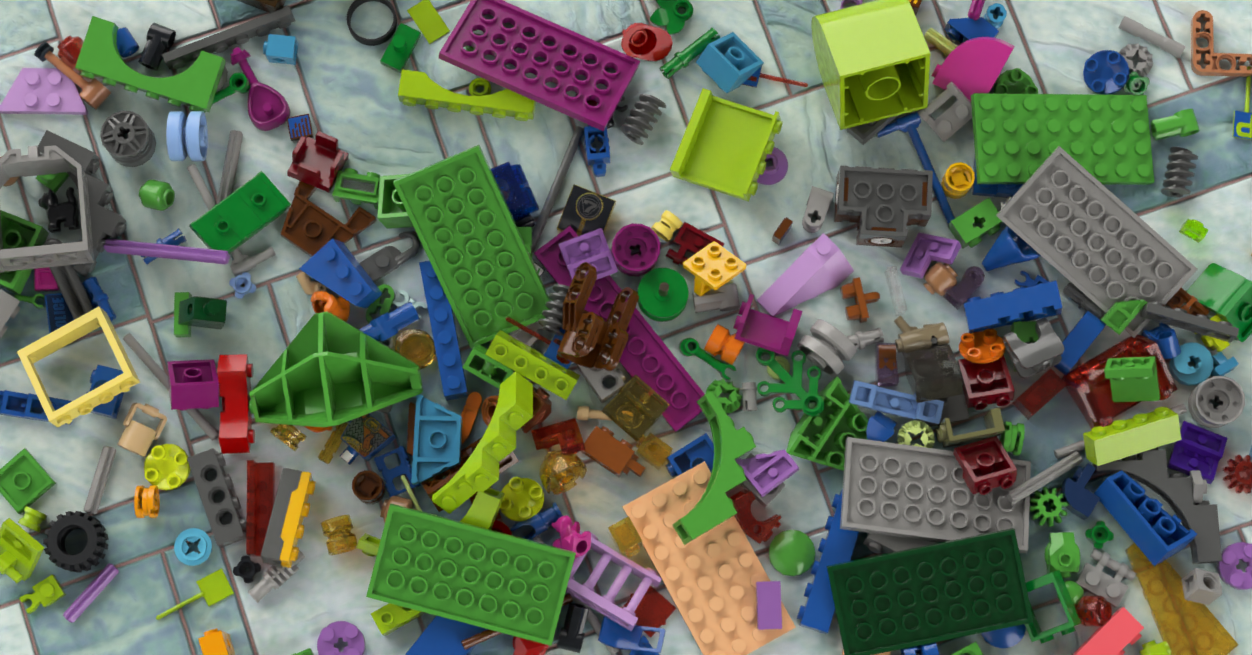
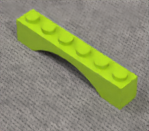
(419, 89)

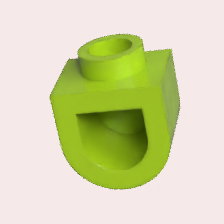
(1152, 648)

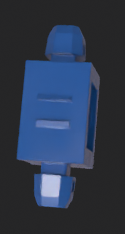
(597, 159)

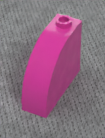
(973, 65)

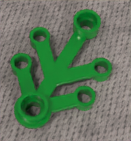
(792, 385)

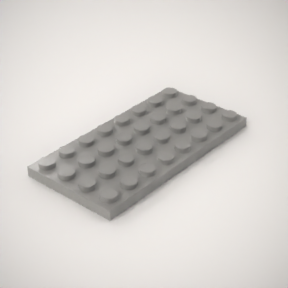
(1094, 238)
(923, 495)

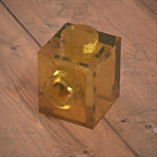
(653, 450)

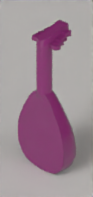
(265, 105)

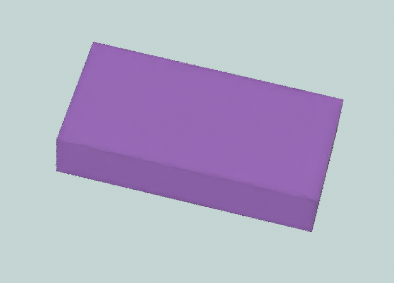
(768, 605)

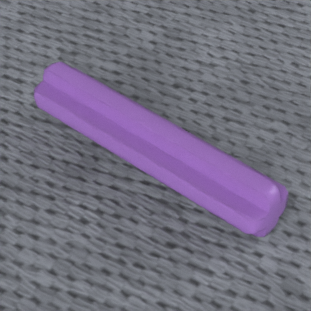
(90, 593)

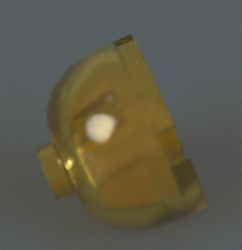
(560, 471)

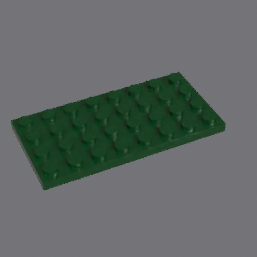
(930, 593)

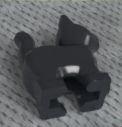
(59, 213)

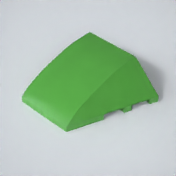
(825, 435)

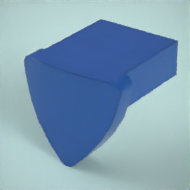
(880, 427)

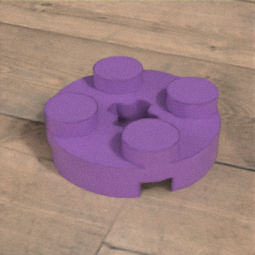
(1227, 567)
(337, 630)

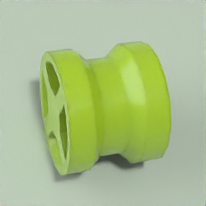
(32, 519)

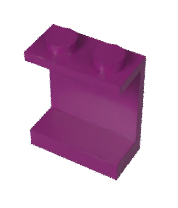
(765, 329)

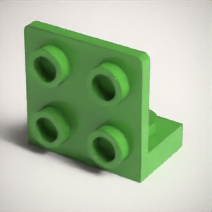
(1133, 379)

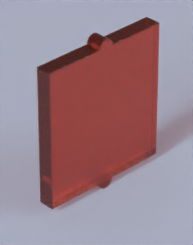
(652, 610)

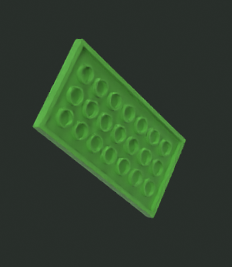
(1098, 131)
(473, 245)
(470, 574)

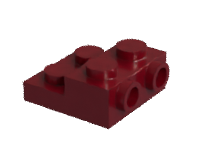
(986, 383)
(985, 465)

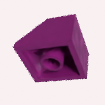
(193, 384)

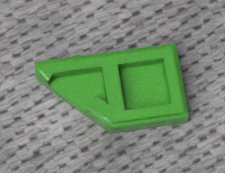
(1122, 314)

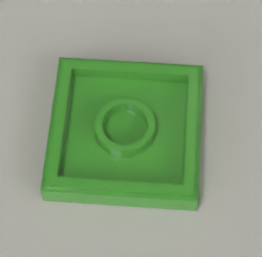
(24, 481)

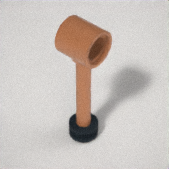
(92, 92)

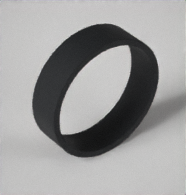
(371, 42)

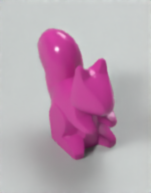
(570, 536)

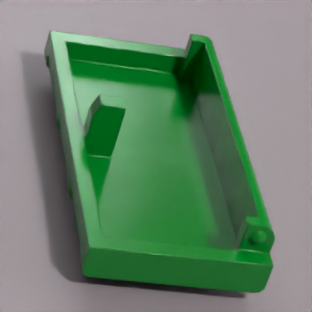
(241, 214)

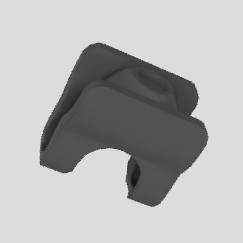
(1037, 356)

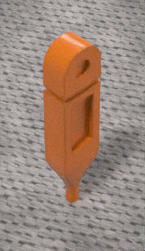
(470, 413)

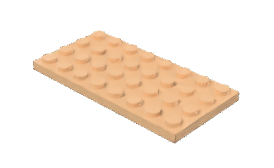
(708, 577)

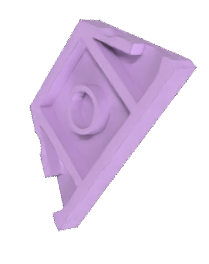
(43, 93)

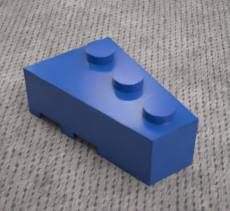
(342, 273)

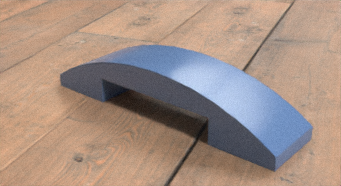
(895, 403)

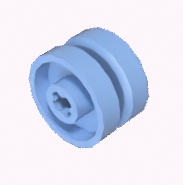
(187, 136)

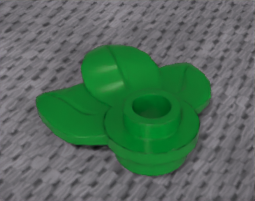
(669, 16)

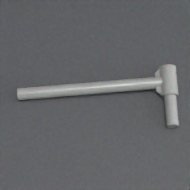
(241, 262)

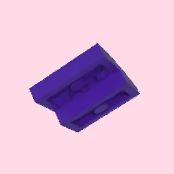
(1197, 451)

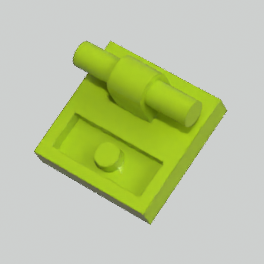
(18, 551)

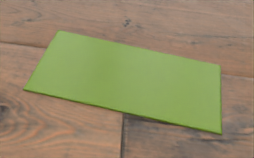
(428, 21)

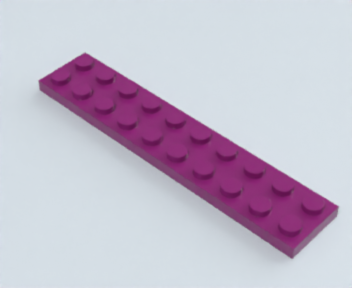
(644, 351)

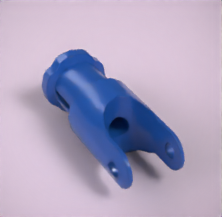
(540, 521)

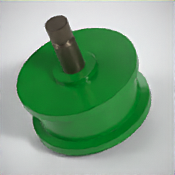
(662, 294)

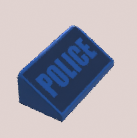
(57, 311)

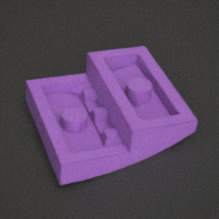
(591, 249)

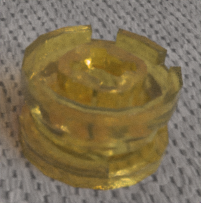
(288, 435)

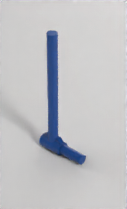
(909, 124)

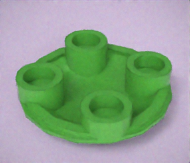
(1014, 82)
(791, 552)

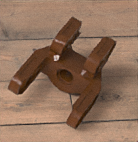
(587, 336)

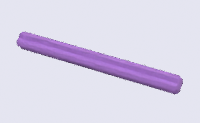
(167, 251)

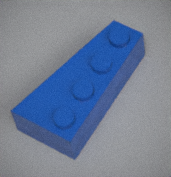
(1016, 306)
(1143, 518)

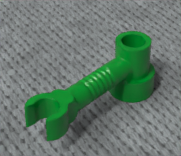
(234, 82)
(700, 353)

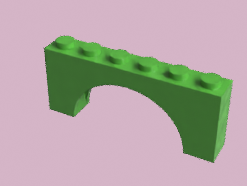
(192, 88)

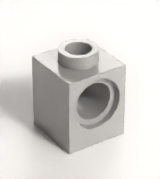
(1201, 586)

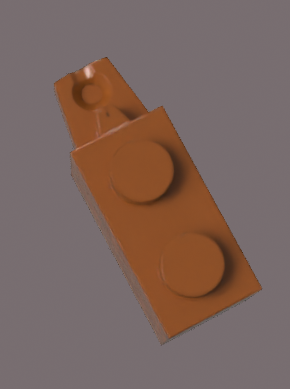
(612, 454)

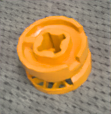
(147, 501)

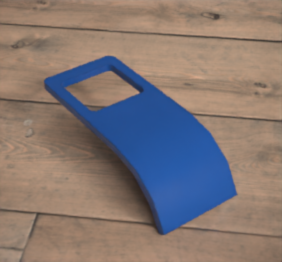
(619, 637)

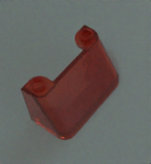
(1093, 391)

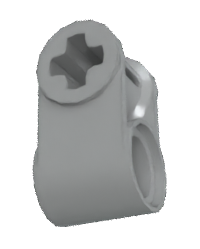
(817, 206)

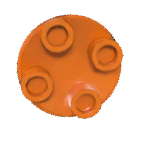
(982, 346)

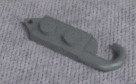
(389, 258)

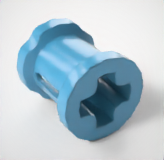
(1001, 13)

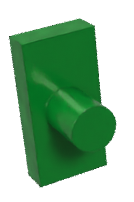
(400, 47)

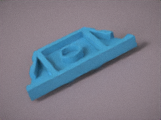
(435, 440)

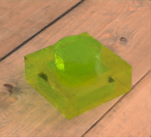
(1193, 230)

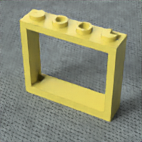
(64, 336)

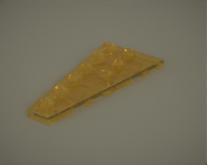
(1181, 623)

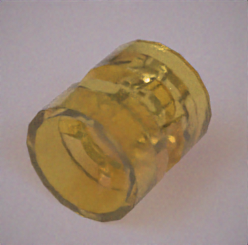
(339, 534)

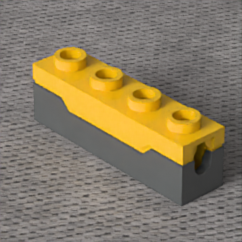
(287, 518)

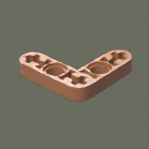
(1212, 58)

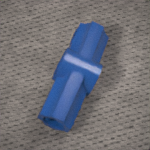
(390, 323)

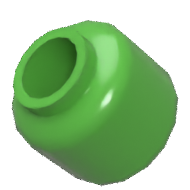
(156, 195)

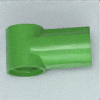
(1181, 123)

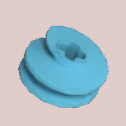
(1191, 375)

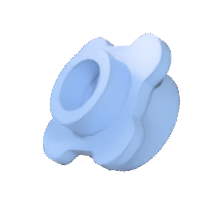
(240, 279)

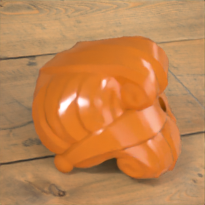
(326, 302)

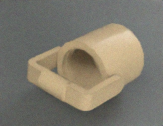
(138, 437)

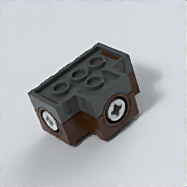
(883, 202)

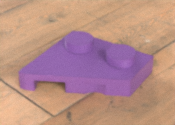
(768, 470)

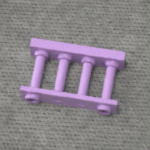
(606, 604)

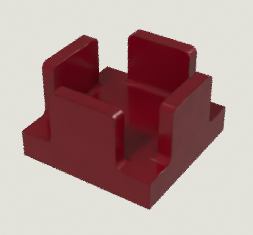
(317, 161)

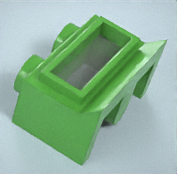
(357, 187)

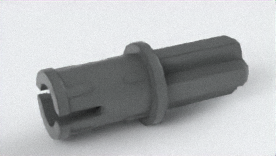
(1082, 300)

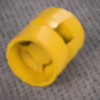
(957, 180)

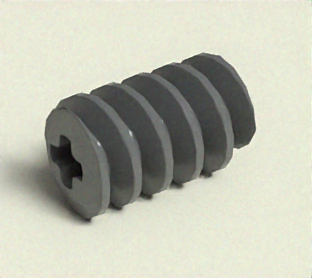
(641, 116)
(1178, 172)
(554, 315)

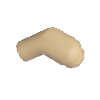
(309, 286)

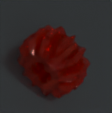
(1233, 470)

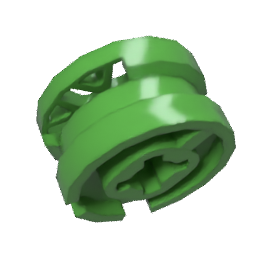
(1013, 437)

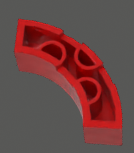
(235, 418)

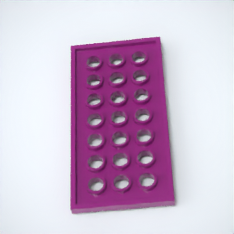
(545, 72)

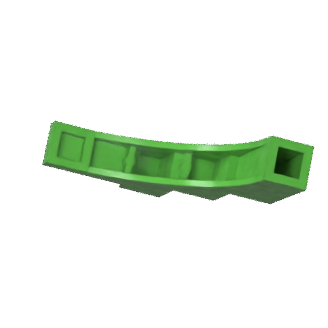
(726, 474)

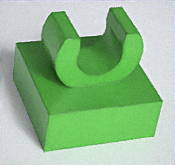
(53, 181)

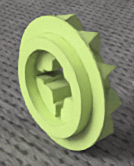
(916, 427)

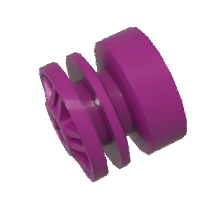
(631, 237)

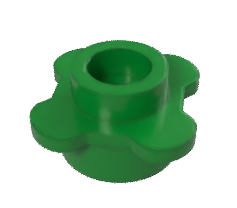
(1142, 84)
(1106, 536)

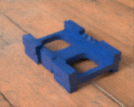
(390, 474)

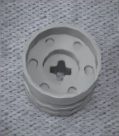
(1226, 393)

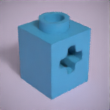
(281, 49)

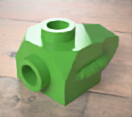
(1062, 554)

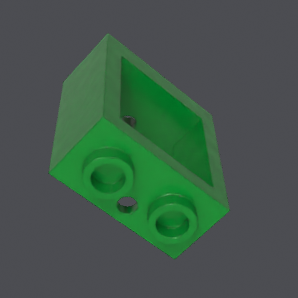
(1033, 628)

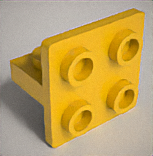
(713, 268)

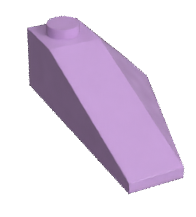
(813, 273)

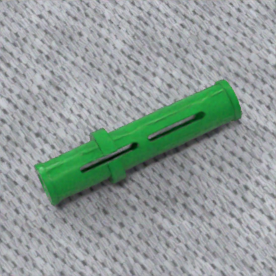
(682, 58)

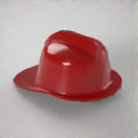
(646, 42)

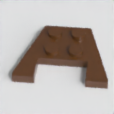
(312, 227)

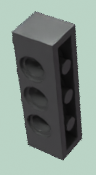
(200, 466)

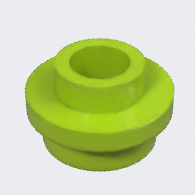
(479, 82)

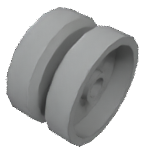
(827, 347)

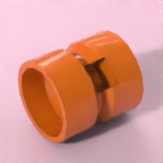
(724, 344)

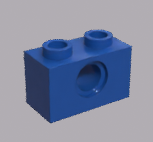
(99, 377)

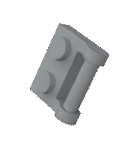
(953, 117)

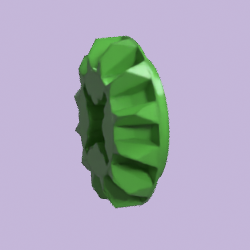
(731, 403)

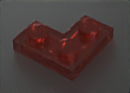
(562, 433)

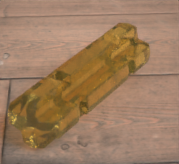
(332, 443)

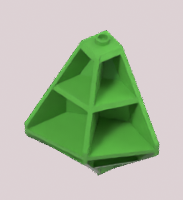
(332, 377)

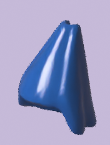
(1008, 250)

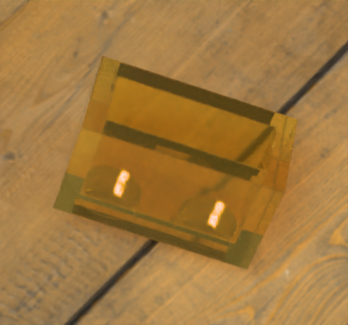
(625, 537)

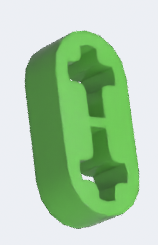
(387, 304)

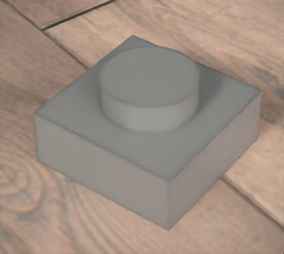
(1199, 486)

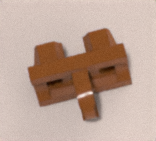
(855, 291)
(1182, 296)

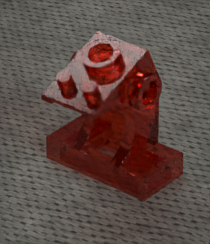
(742, 504)

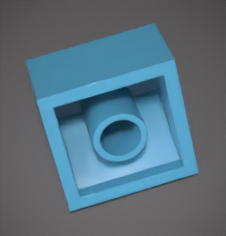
(729, 62)

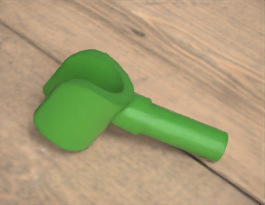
(31, 299)

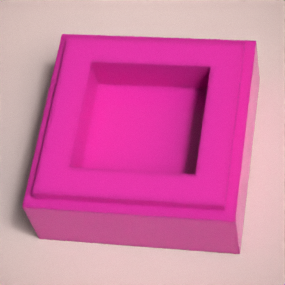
(44, 280)

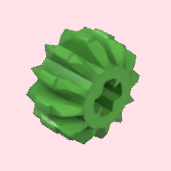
(1055, 503)

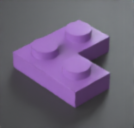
(928, 248)

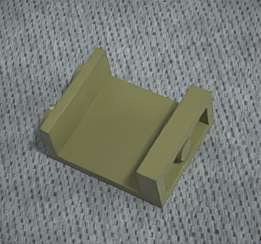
(993, 424)

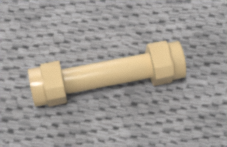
(585, 413)

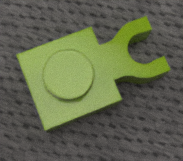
(44, 593)

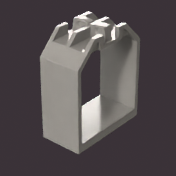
(54, 255)

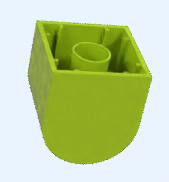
(872, 61)

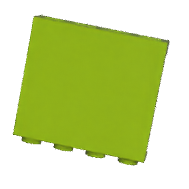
(725, 146)

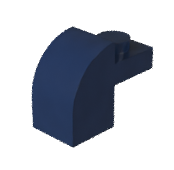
(1079, 500)

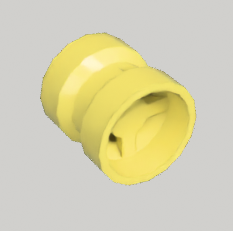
(667, 225)

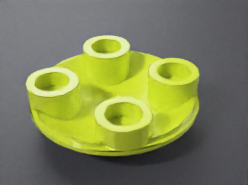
(166, 466)
(521, 499)

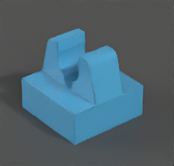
(1222, 364)

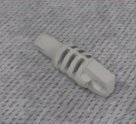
(274, 578)

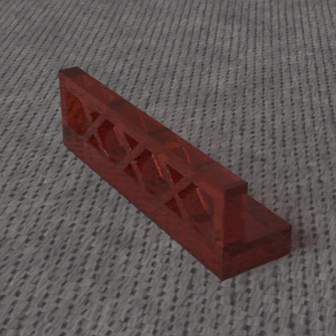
(259, 504)

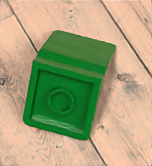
(1227, 296)

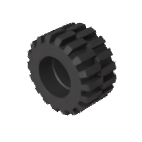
(57, 536)

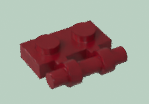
(689, 240)

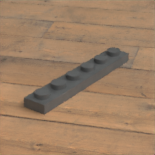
(236, 35)

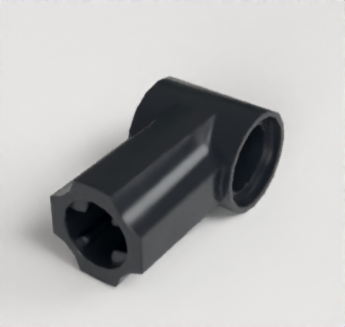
(158, 41)
(572, 633)

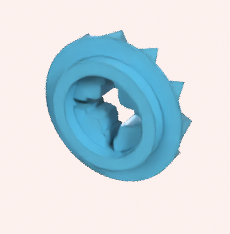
(182, 549)

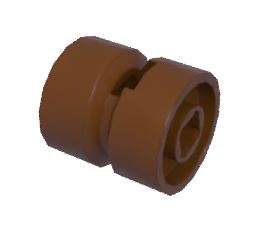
(368, 487)

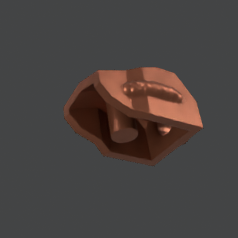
(541, 409)

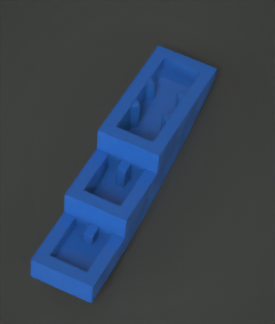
(26, 405)

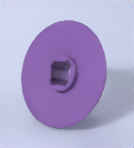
(778, 169)

